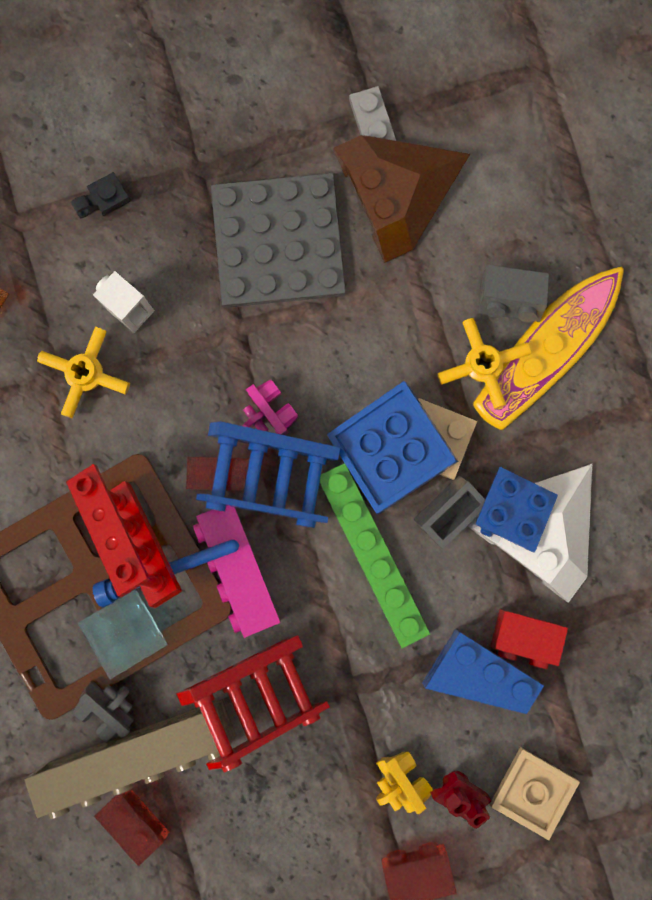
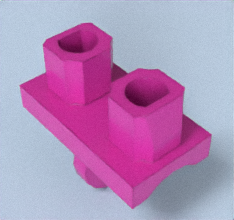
(262, 397)

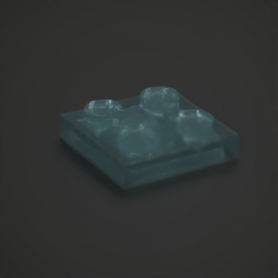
(122, 634)

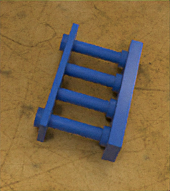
(259, 443)

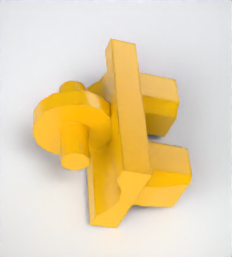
(410, 795)

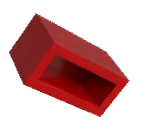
(528, 638)

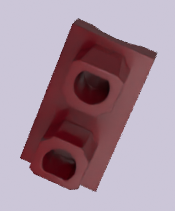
(463, 799)

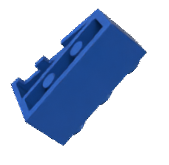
(480, 676)

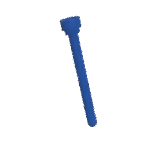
(105, 593)

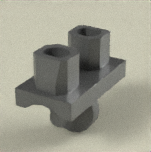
(109, 707)

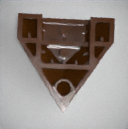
(398, 186)

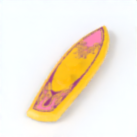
(555, 344)

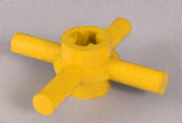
(489, 354)
(85, 361)

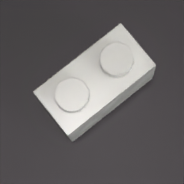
(123, 301)

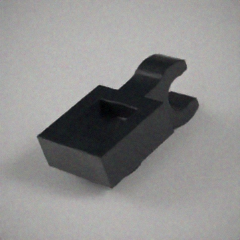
(105, 195)

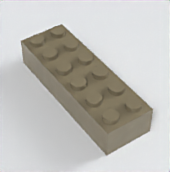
(124, 761)

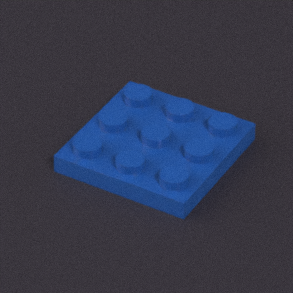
(392, 447)

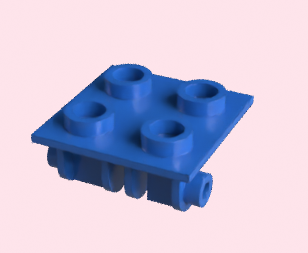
(516, 510)

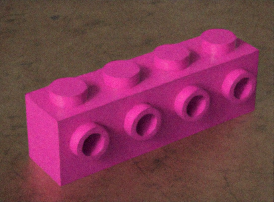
(238, 572)

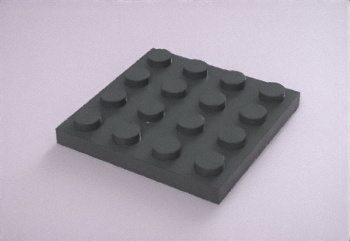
(277, 240)

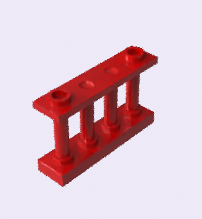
(123, 537)
(229, 681)

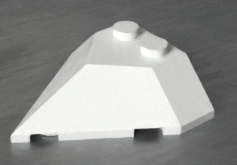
(564, 545)

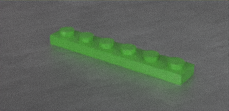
(373, 556)

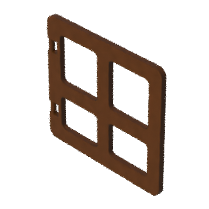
(87, 571)

